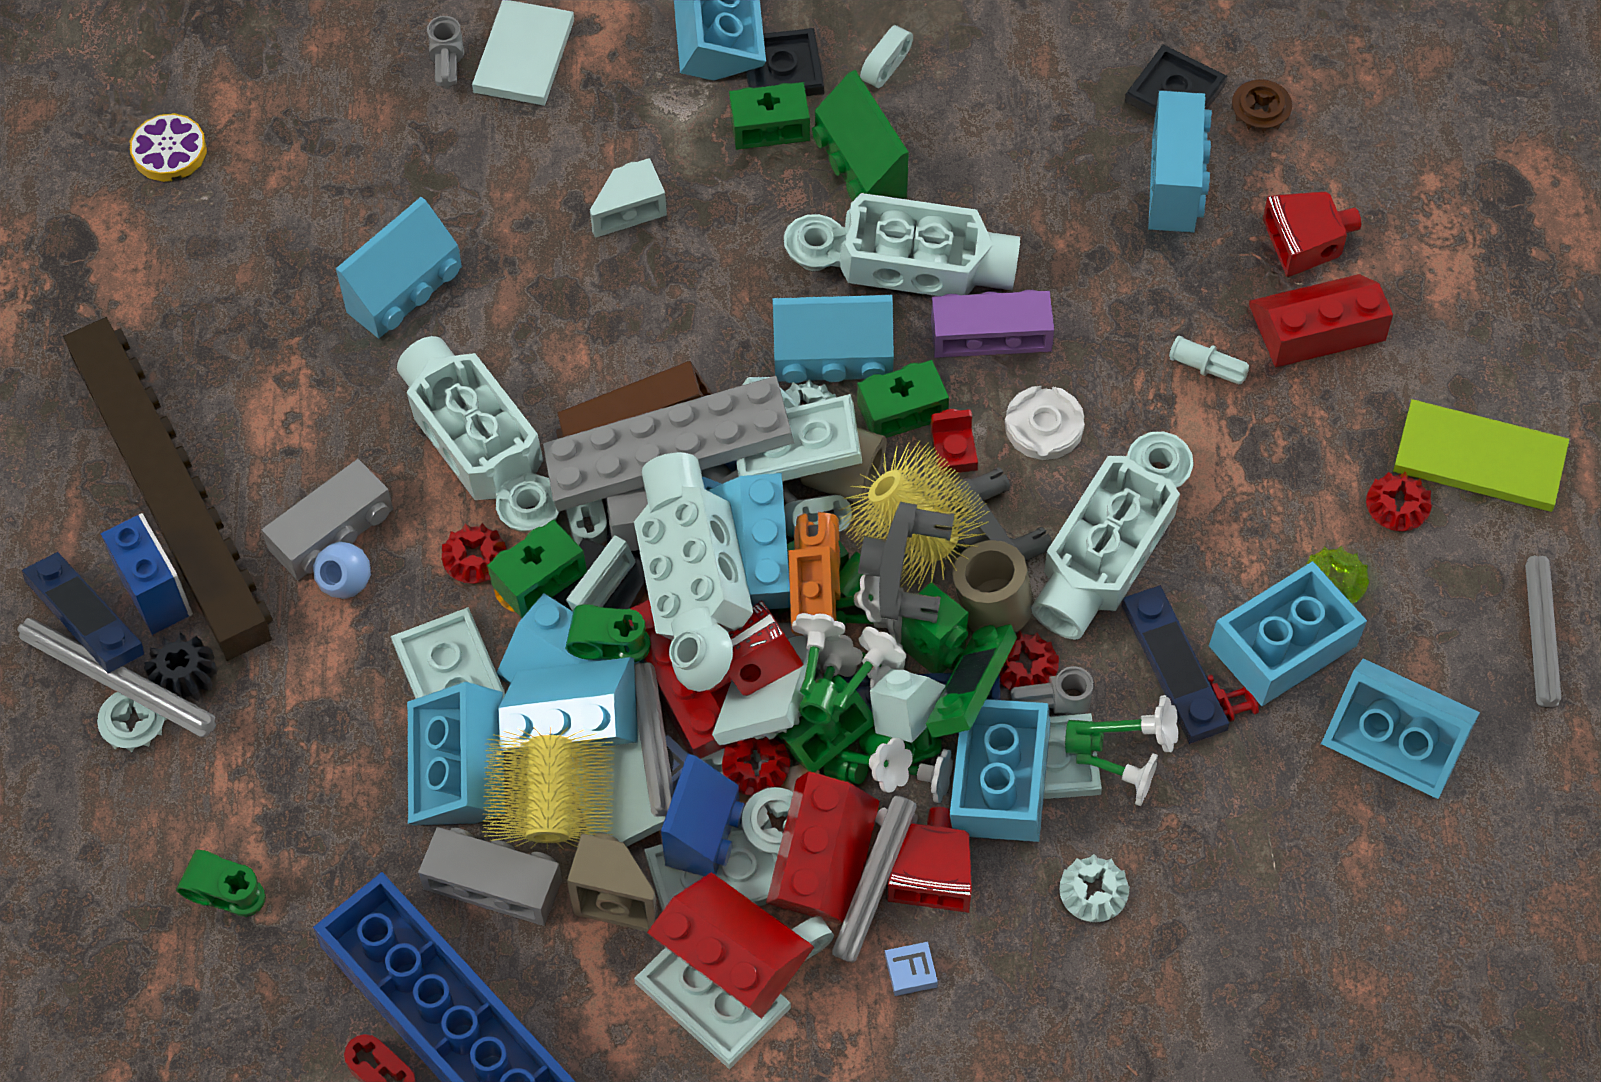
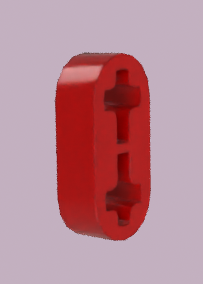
(384, 1057)

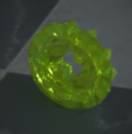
(1356, 577)

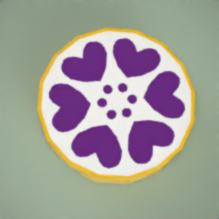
(168, 147)

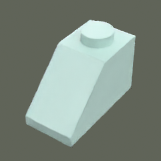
(628, 199)
(903, 703)

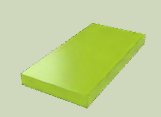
(1481, 455)

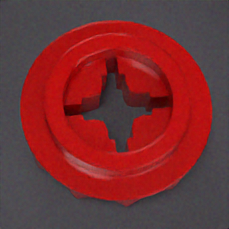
(1382, 505)
(471, 569)
(1042, 668)
(772, 772)

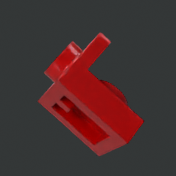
(954, 440)

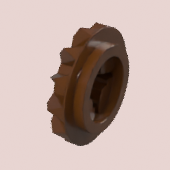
(1264, 93)

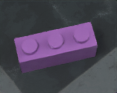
(992, 323)

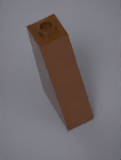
(641, 397)

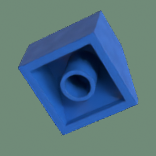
(701, 819)

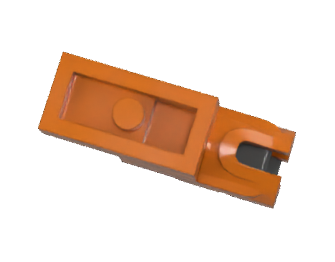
(815, 567)

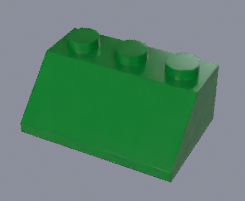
(861, 141)

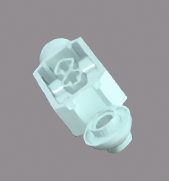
(906, 247)
(478, 431)
(1112, 533)
(691, 569)

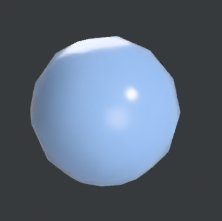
(341, 570)

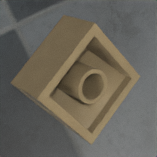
(610, 885)

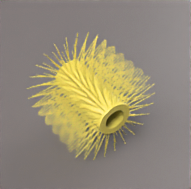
(895, 488)
(548, 788)

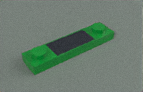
(971, 680)

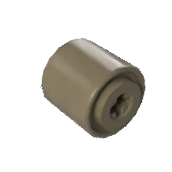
(839, 480)
(993, 585)

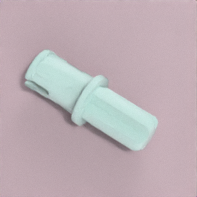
(1209, 360)

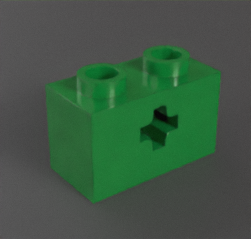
(769, 115)
(902, 399)
(537, 565)
(939, 643)
(816, 743)

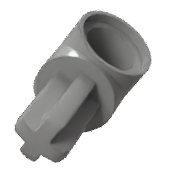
(445, 49)
(1054, 694)

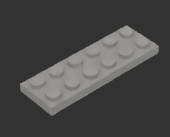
(710, 428)

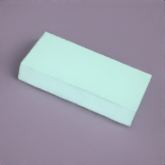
(603, 575)

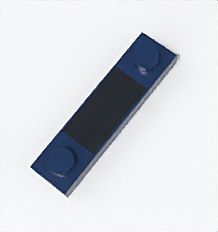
(83, 612)
(1175, 664)

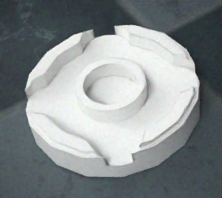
(1044, 422)

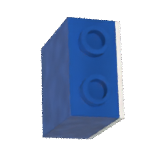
(147, 573)

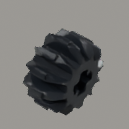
(182, 666)

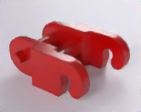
(1223, 699)

